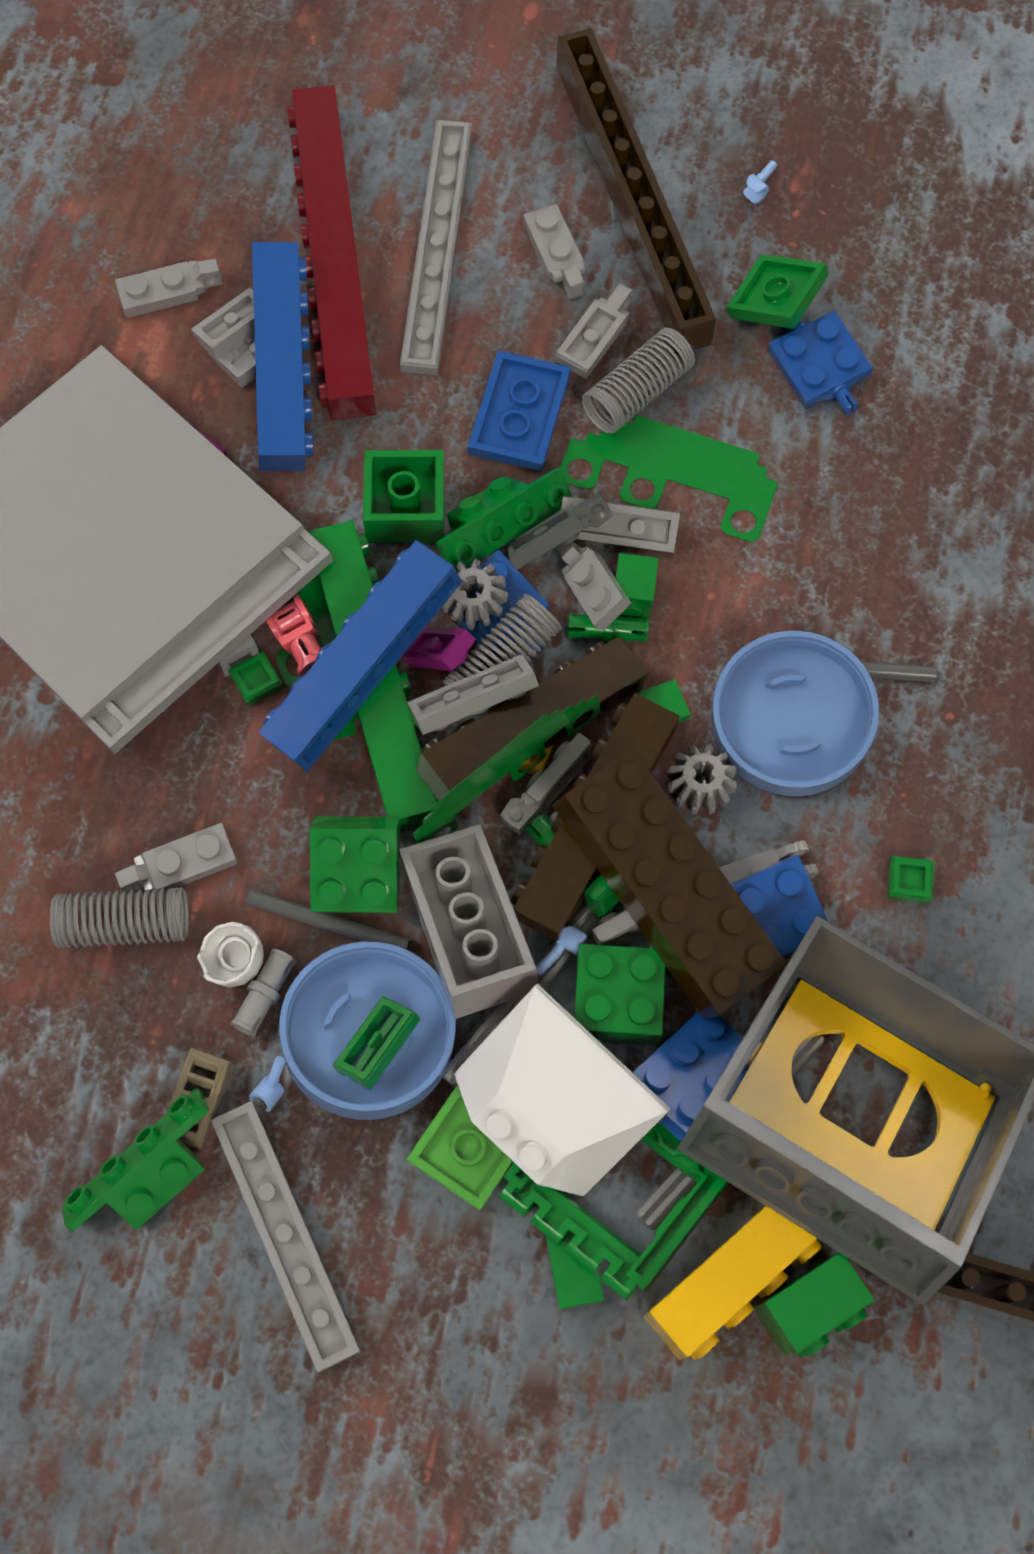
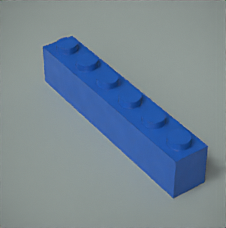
(279, 357)
(360, 655)

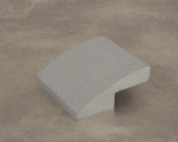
(230, 337)

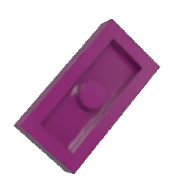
(439, 648)

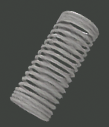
(611, 401)
(534, 614)
(65, 924)

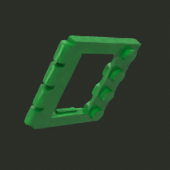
(595, 1243)

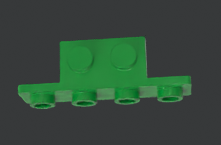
(500, 515)
(146, 1172)

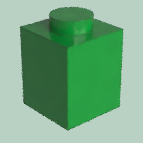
(638, 580)

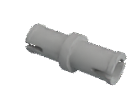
(263, 992)

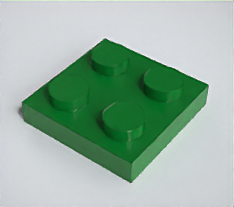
(777, 291)

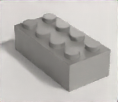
(468, 921)

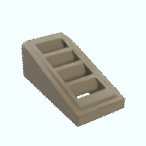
(218, 1086)

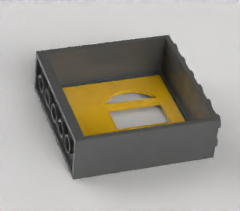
(826, 1179)

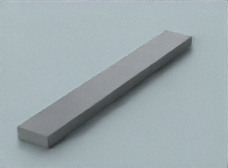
(436, 248)

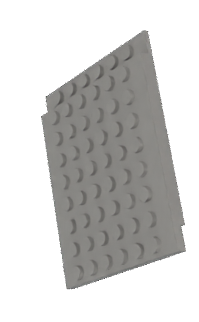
(132, 548)

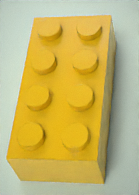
(726, 1282)

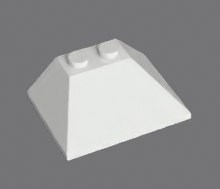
(555, 1096)

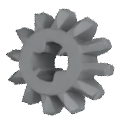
(485, 603)
(702, 794)

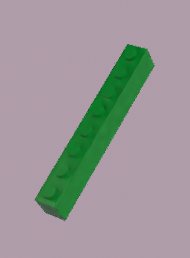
(385, 714)

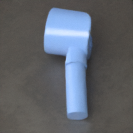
(756, 185)
(569, 940)
(269, 1088)

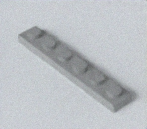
(286, 1237)

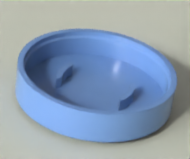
(794, 713)
(332, 1003)

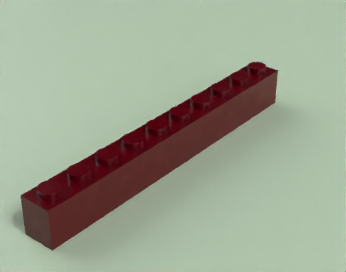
(333, 254)

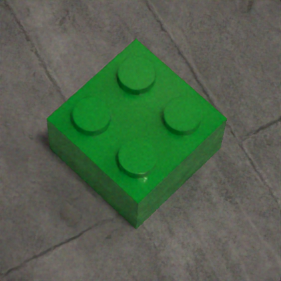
(404, 496)
(355, 864)
(620, 993)
(813, 1305)

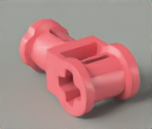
(295, 632)

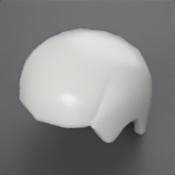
(231, 954)

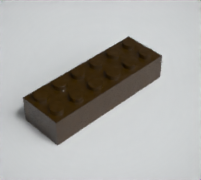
(669, 884)

